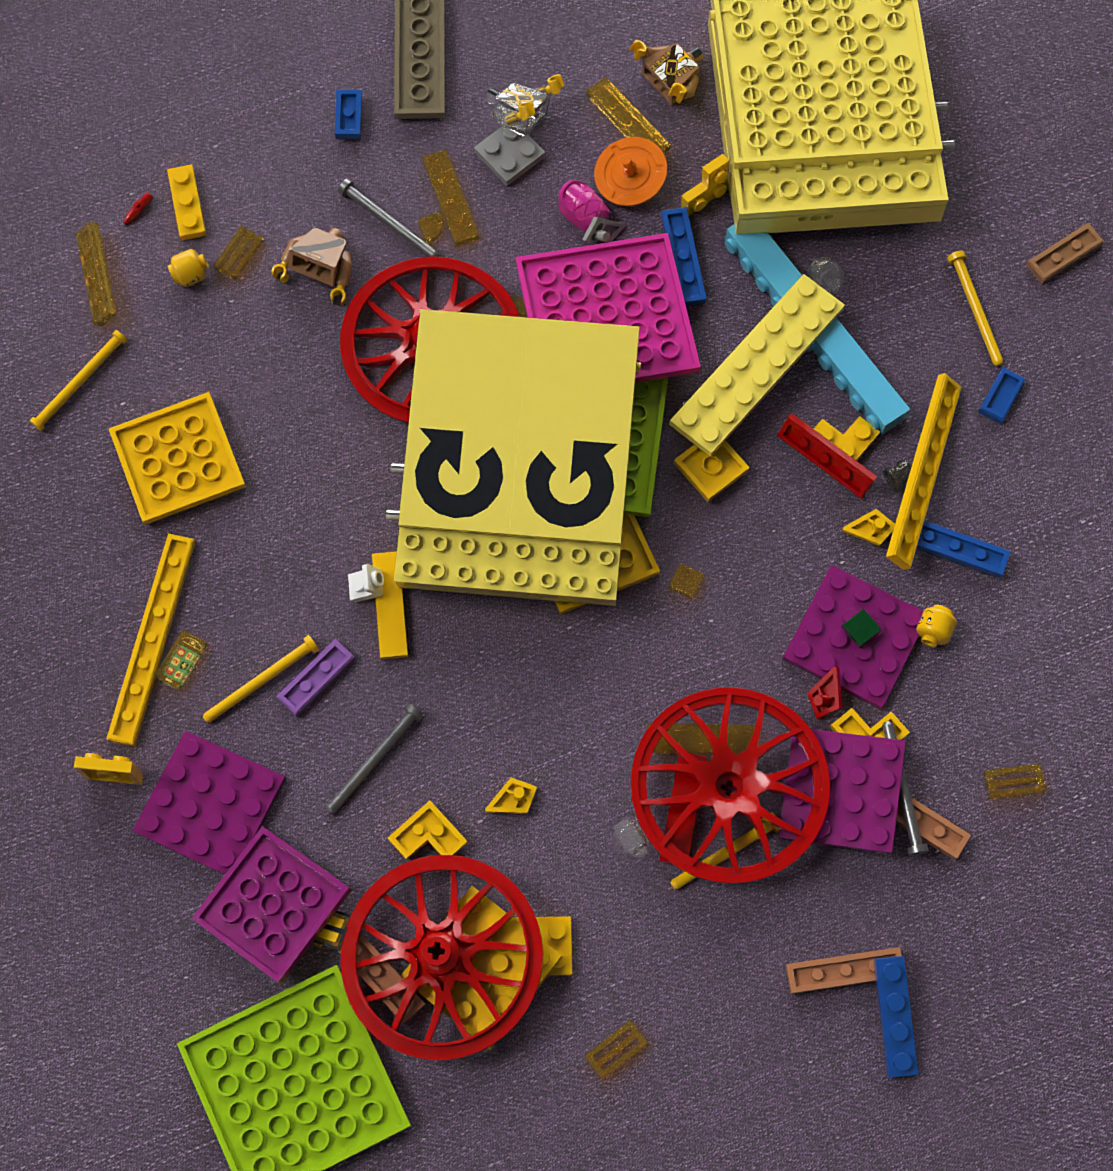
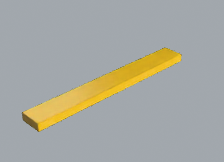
(923, 472)
(151, 640)

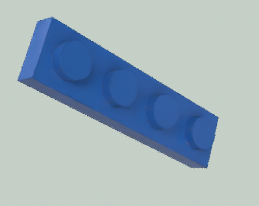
(679, 230)
(963, 549)
(895, 1016)

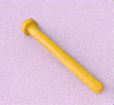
(722, 854)

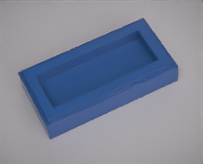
(1001, 395)

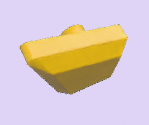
(872, 527)
(513, 798)

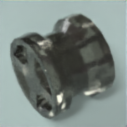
(898, 475)

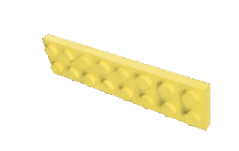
(756, 365)

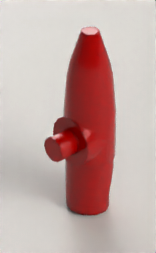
(138, 207)

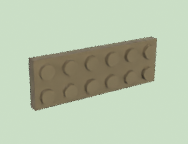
(419, 59)

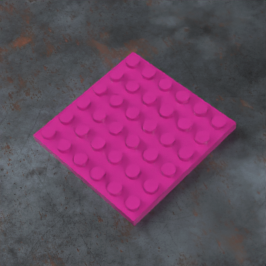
(617, 285)

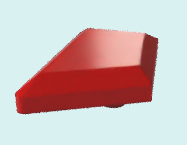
(826, 694)

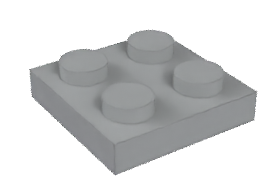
(509, 154)

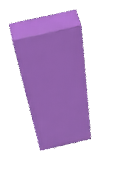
(315, 678)

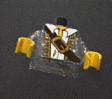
(523, 107)

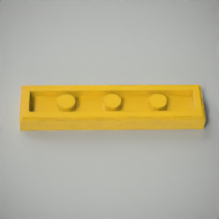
(390, 610)

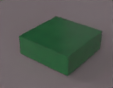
(861, 628)

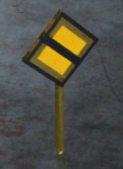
(334, 931)

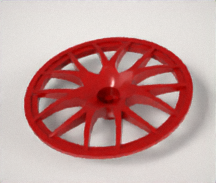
(406, 330)
(733, 769)
(449, 968)

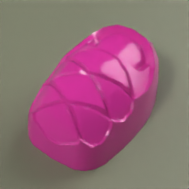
(581, 204)

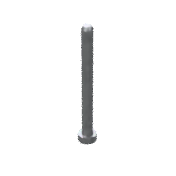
(346, 188)
(411, 715)
(907, 806)

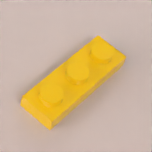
(186, 202)

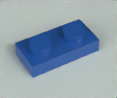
(348, 114)

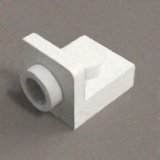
(366, 583)

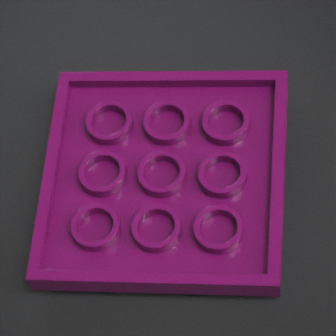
(822, 643)
(863, 791)
(208, 803)
(271, 905)

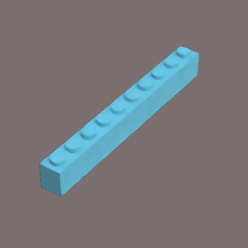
(835, 346)

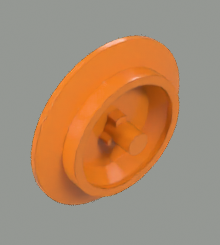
(630, 171)

